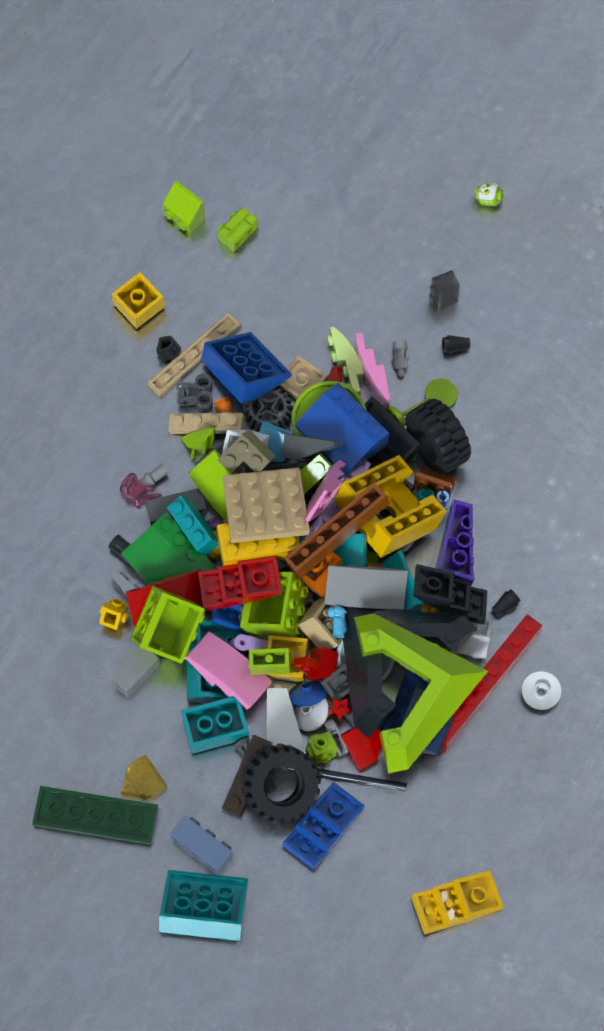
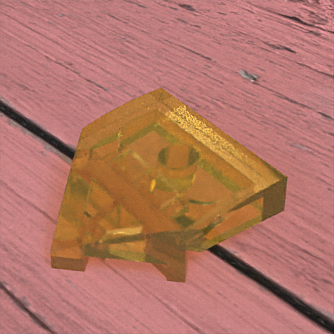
(142, 779)

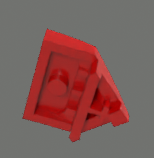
(362, 749)

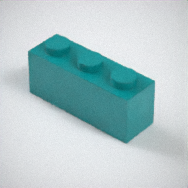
(193, 525)

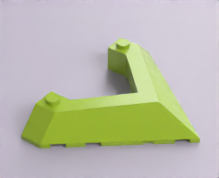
(448, 678)

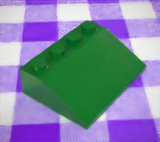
(164, 552)

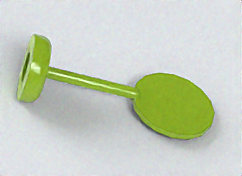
(436, 389)

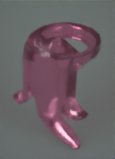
(135, 489)

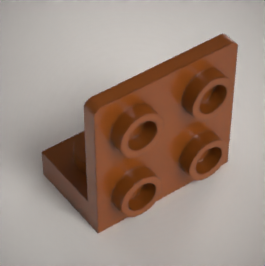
(432, 480)

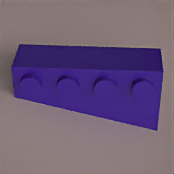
(458, 542)

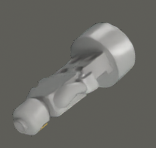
(400, 360)

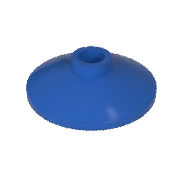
(307, 693)

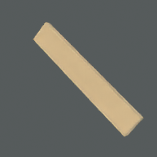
(192, 355)

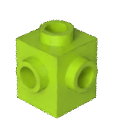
(321, 747)

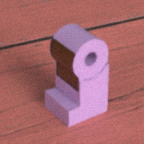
(243, 643)

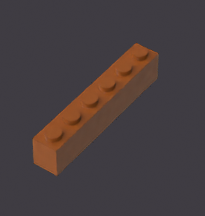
(337, 530)

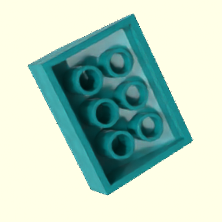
(198, 687)
(203, 905)

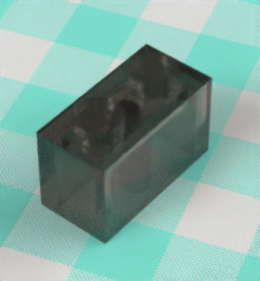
(444, 290)

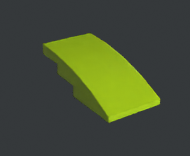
(208, 479)

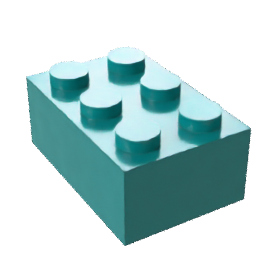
(214, 724)

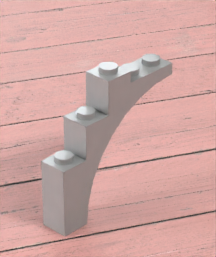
(139, 662)

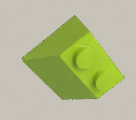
(184, 207)

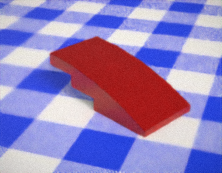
(239, 583)
(183, 585)

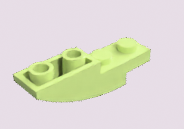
(346, 358)

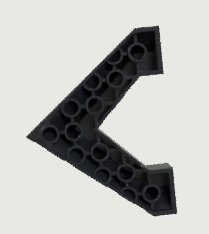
(364, 673)

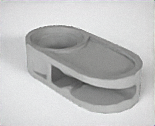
(330, 726)

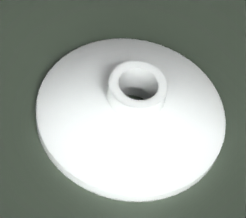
(545, 682)
(314, 717)

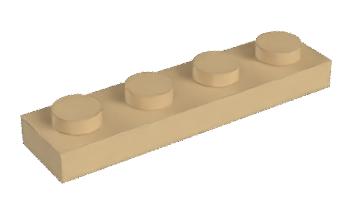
(195, 421)

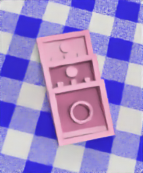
(373, 374)
(325, 491)
(228, 669)

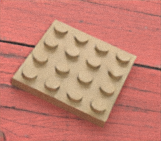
(265, 505)

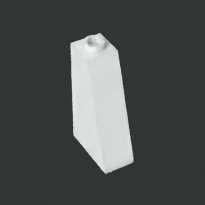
(281, 720)

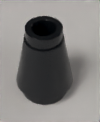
(455, 343)
(506, 602)

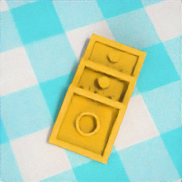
(457, 902)

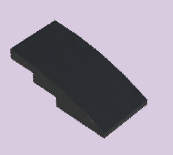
(449, 594)

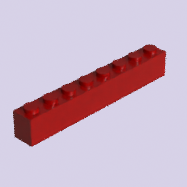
(497, 669)

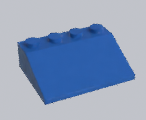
(244, 366)
(342, 418)

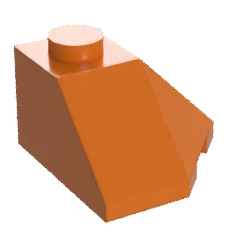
(317, 577)

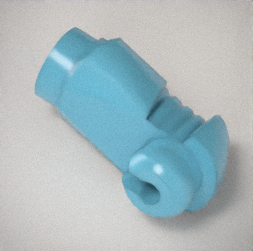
(339, 623)

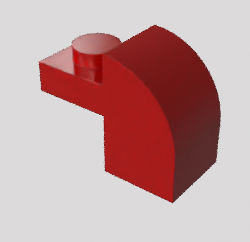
(319, 664)

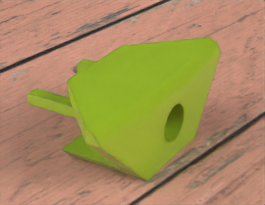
(200, 440)

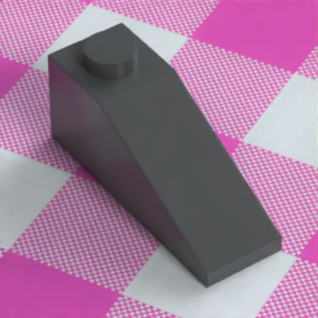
(305, 447)

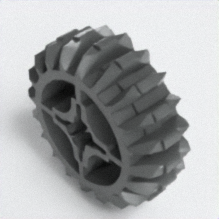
(275, 400)

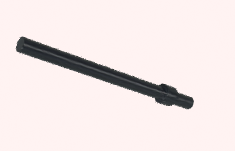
(359, 779)

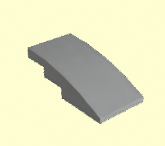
(366, 587)

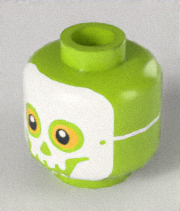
(489, 194)

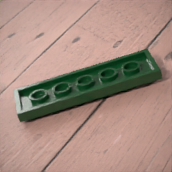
(95, 815)

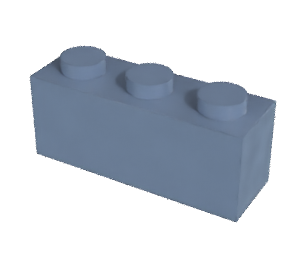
(201, 844)

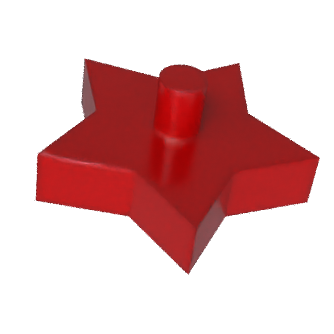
(339, 707)

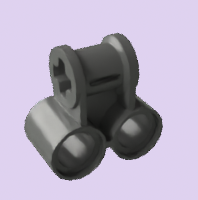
(196, 393)

